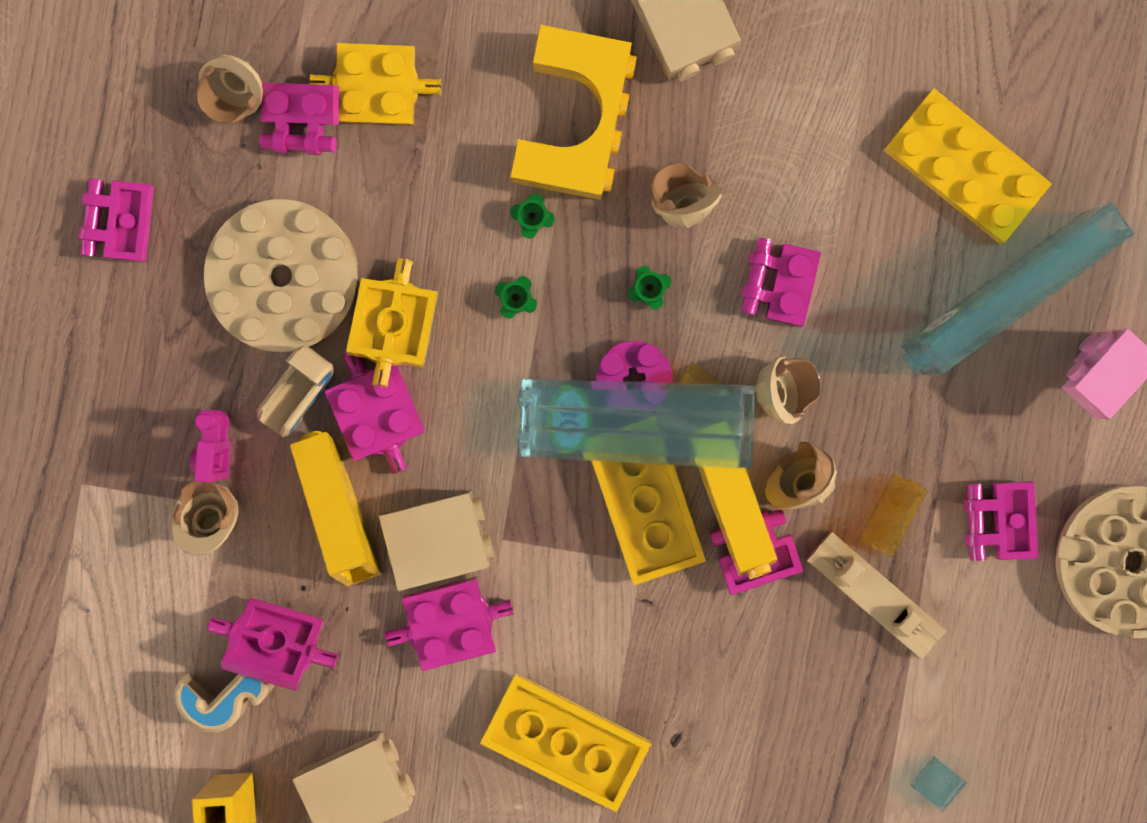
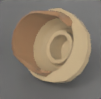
(228, 89)
(683, 195)
(787, 388)
(802, 479)
(203, 517)

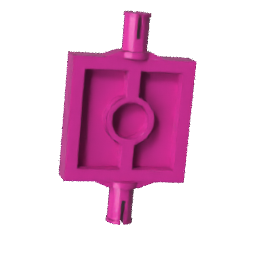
(373, 416)
(449, 623)
(272, 644)

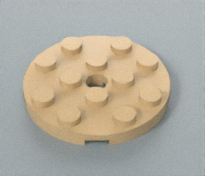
(242, 266)
(1093, 559)

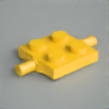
(377, 83)
(392, 323)

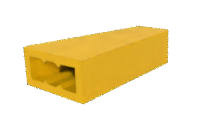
(335, 510)
(739, 519)

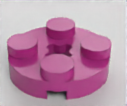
(637, 355)

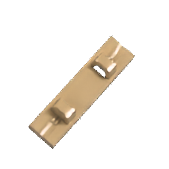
(875, 594)

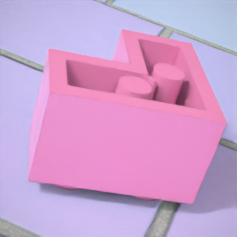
(1107, 372)

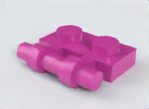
(299, 104)
(126, 224)
(792, 282)
(212, 455)
(1013, 521)
(786, 564)

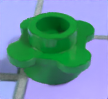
(535, 205)
(659, 283)
(520, 287)

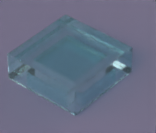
(938, 784)

